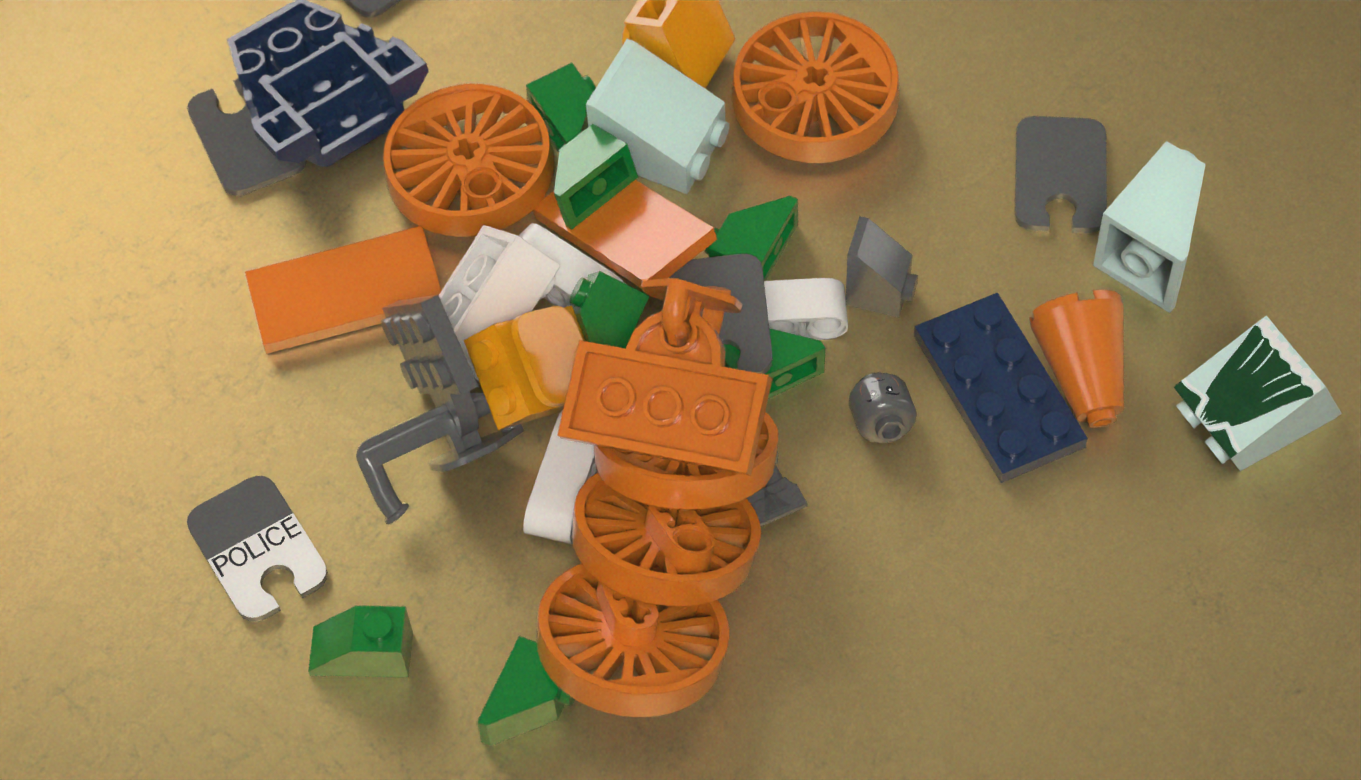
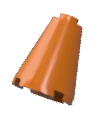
(1085, 352)

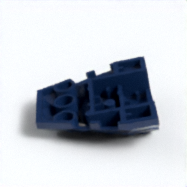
(320, 83)

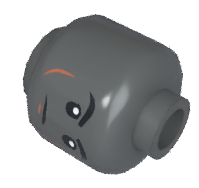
(882, 407)

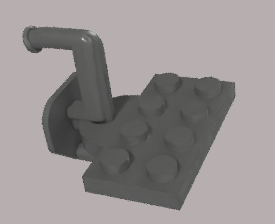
(436, 368)

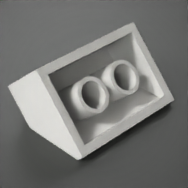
(495, 283)

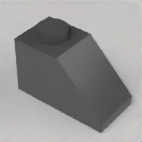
(878, 271)

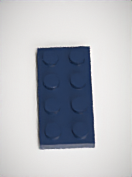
(1000, 387)

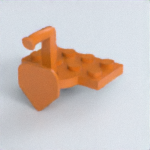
(670, 386)

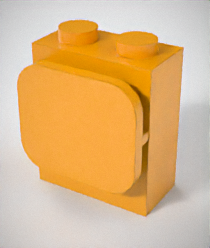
(682, 33)
(526, 364)

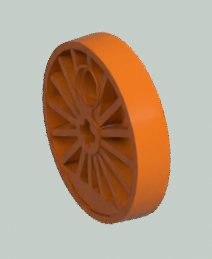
(803, 90)
(468, 162)
(661, 484)
(698, 550)
(605, 628)

